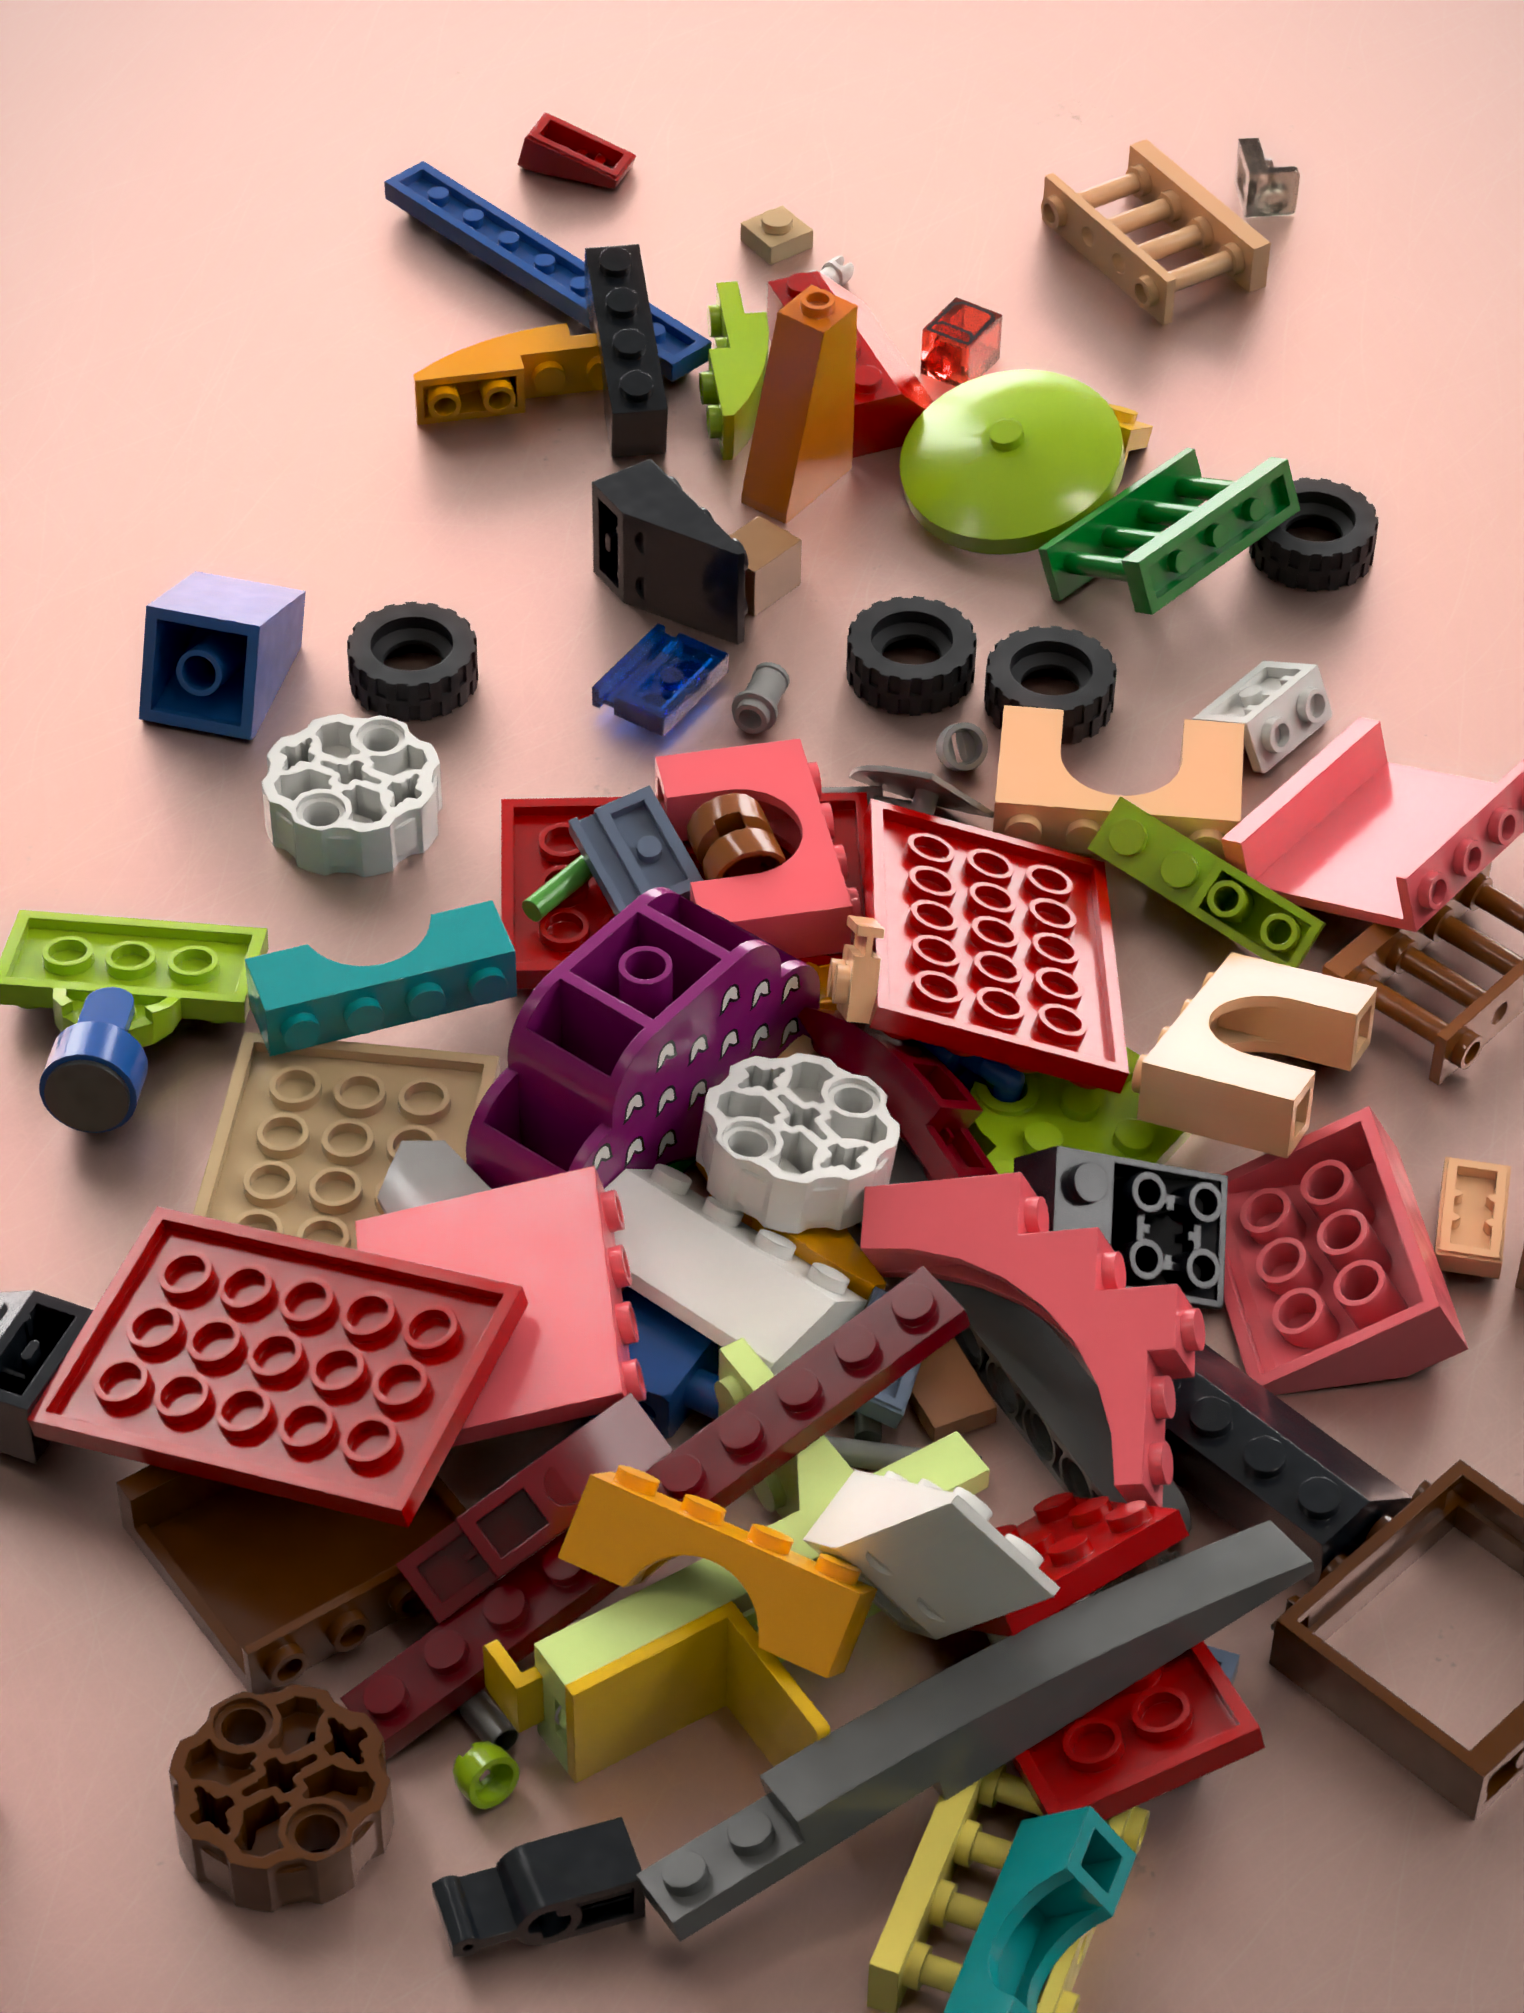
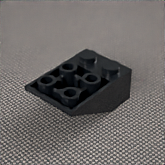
(667, 552)
(1155, 1214)
(33, 1343)

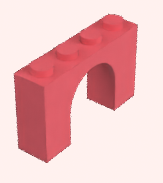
(805, 899)

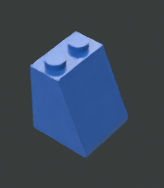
(218, 653)

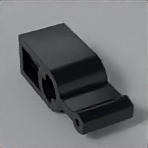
(545, 1891)

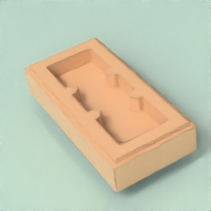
(1472, 1217)

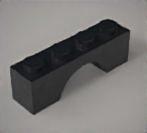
(627, 349)

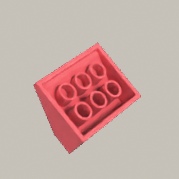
(1333, 1265)

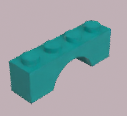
(314, 1000)
(1051, 1891)

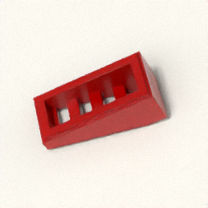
(573, 153)

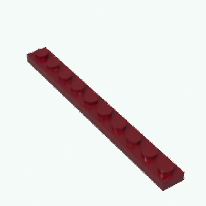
(714, 1464)

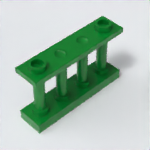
(1185, 552)

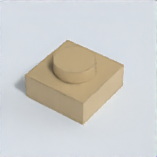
(776, 234)

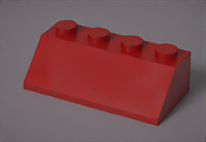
(886, 388)

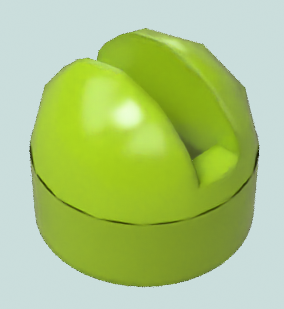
(496, 1785)

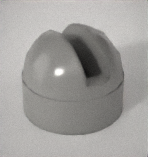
(970, 744)

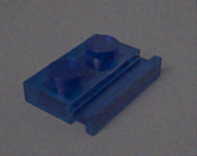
(660, 679)

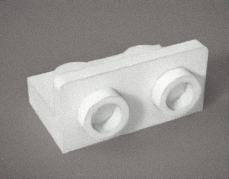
(1278, 708)

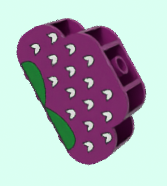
(629, 1041)

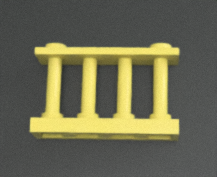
(931, 1898)

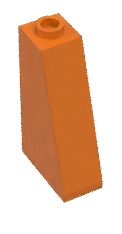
(804, 406)

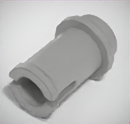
(757, 705)

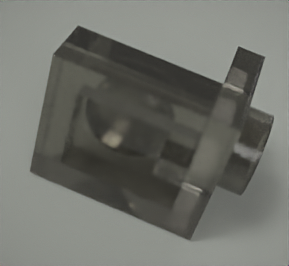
(1260, 185)

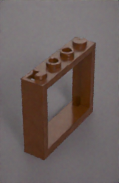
(1347, 1584)

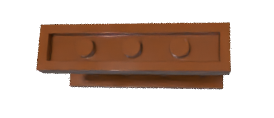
(1391, 950)

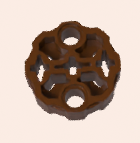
(262, 1806)

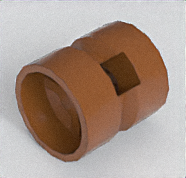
(733, 837)

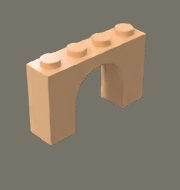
(1051, 808)
(1209, 1085)

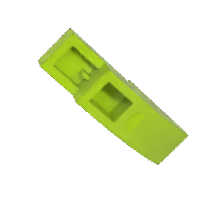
(735, 369)
(1206, 885)

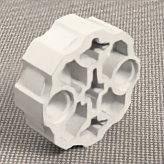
(352, 795)
(796, 1142)

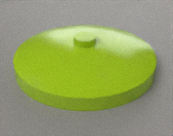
(1011, 460)

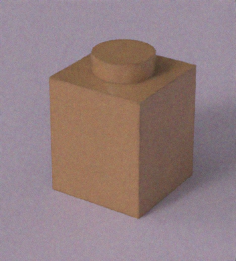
(772, 560)

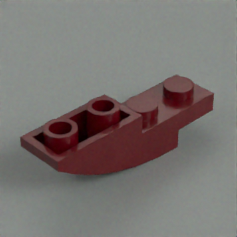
(920, 1089)
(528, 1509)

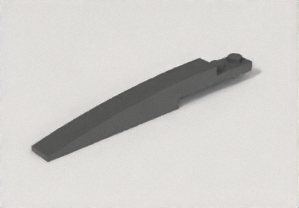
(969, 1720)

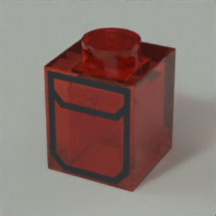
(961, 343)

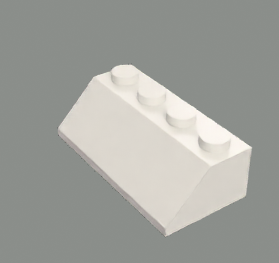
(724, 1274)

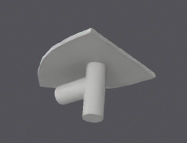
(922, 787)

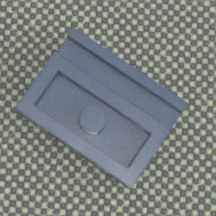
(633, 849)

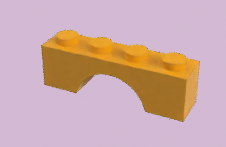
(802, 1606)

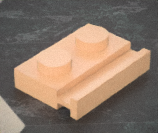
(856, 975)

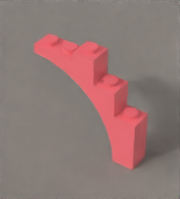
(999, 1239)

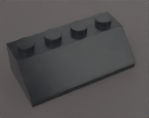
(1266, 1462)

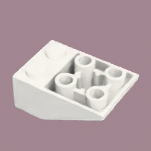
(929, 1553)

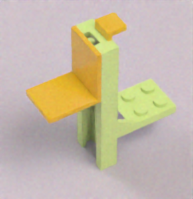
(694, 1634)

